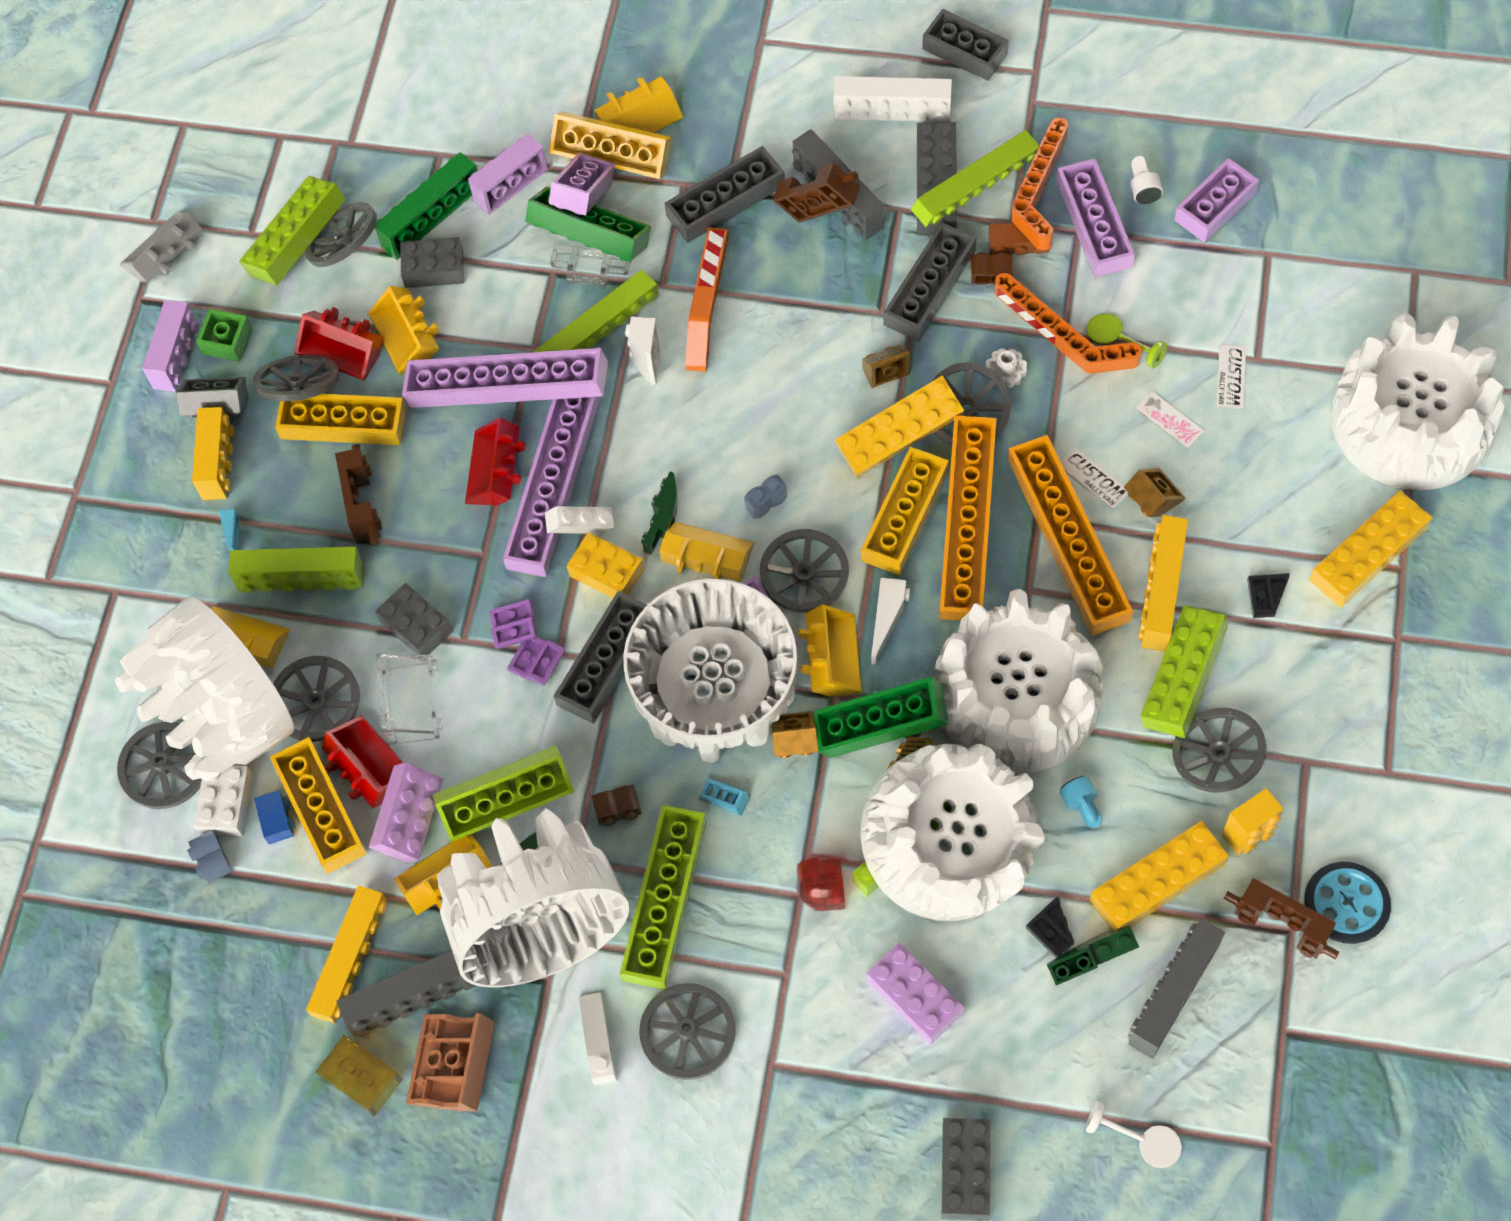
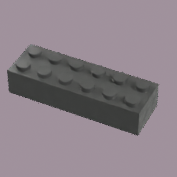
(935, 164)
(724, 194)
(868, 211)
(929, 281)
(600, 661)
(1178, 984)
(402, 994)

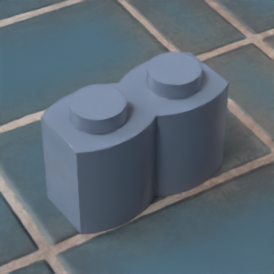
(763, 497)
(209, 857)

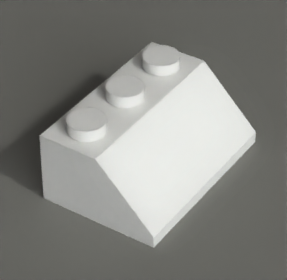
(644, 346)

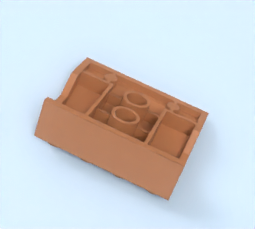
(450, 1062)

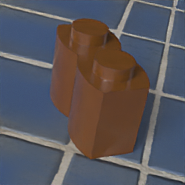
(987, 267)
(616, 805)

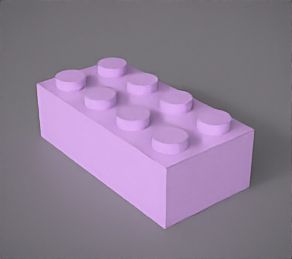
(508, 174)
(581, 184)
(1216, 200)
(170, 346)
(405, 813)
(914, 993)

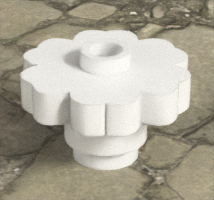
(1008, 366)

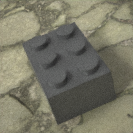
(432, 262)
(210, 393)
(414, 620)

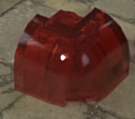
(821, 884)

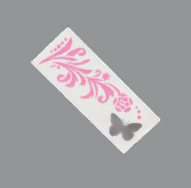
(1170, 419)

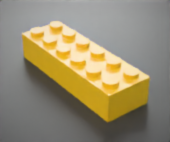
(625, 146)
(343, 419)
(899, 427)
(904, 511)
(1370, 548)
(1162, 583)
(318, 805)
(1159, 877)

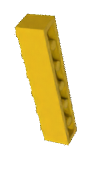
(347, 953)

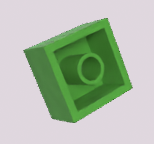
(224, 335)

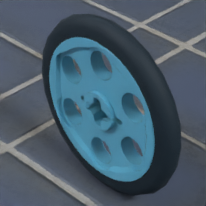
(1358, 875)

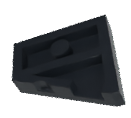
(1266, 593)
(1052, 929)

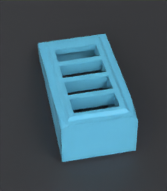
(231, 527)
(736, 803)

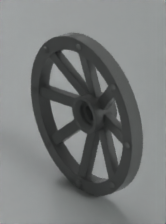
(346, 239)
(299, 384)
(972, 401)
(804, 567)
(318, 695)
(1221, 747)
(161, 769)
(687, 1036)

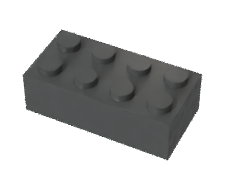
(965, 44)
(965, 1169)

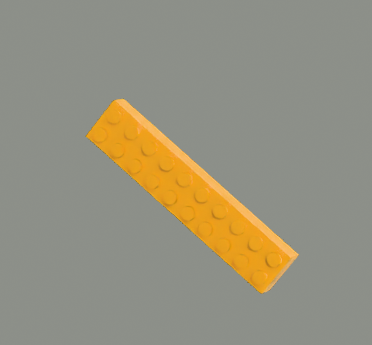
(967, 516)
(1069, 535)

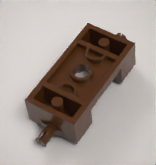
(828, 193)
(361, 517)
(1298, 917)

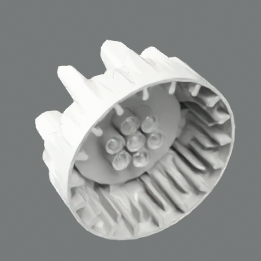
(1392, 440)
(708, 621)
(211, 684)
(1029, 730)
(906, 851)
(533, 909)

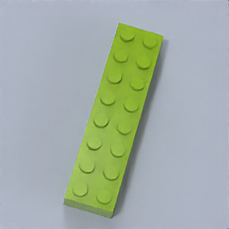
(663, 897)

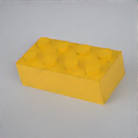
(212, 453)

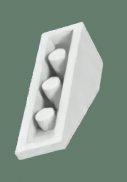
(889, 608)
(597, 1039)

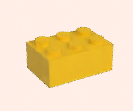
(605, 566)
(1252, 822)

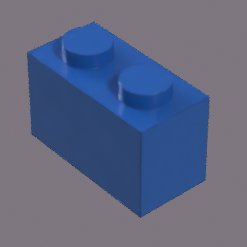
(274, 817)

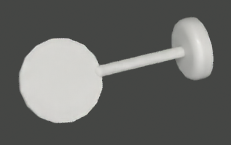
(1157, 1145)

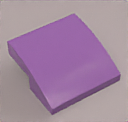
(513, 624)
(536, 660)

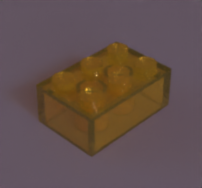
(359, 1075)

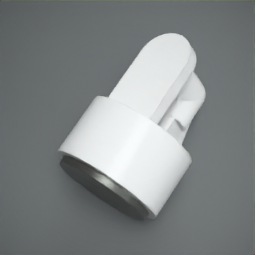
(1145, 185)

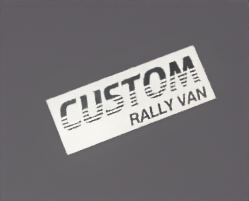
(1231, 376)
(1094, 478)

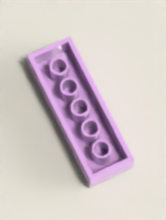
(1095, 218)

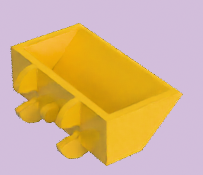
(645, 108)
(403, 327)
(705, 551)
(259, 637)
(832, 651)
(420, 882)

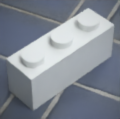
(579, 520)

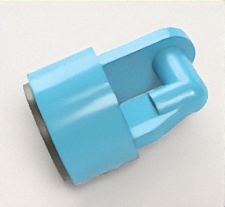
(1080, 795)

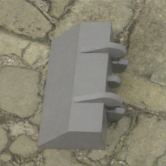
(162, 247)

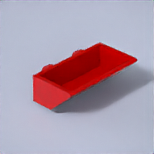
(347, 345)
(493, 463)
(361, 758)

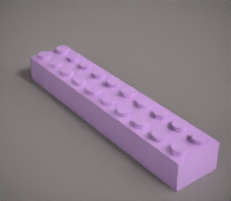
(505, 378)
(550, 483)

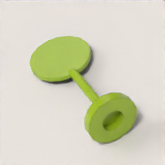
(1108, 328)

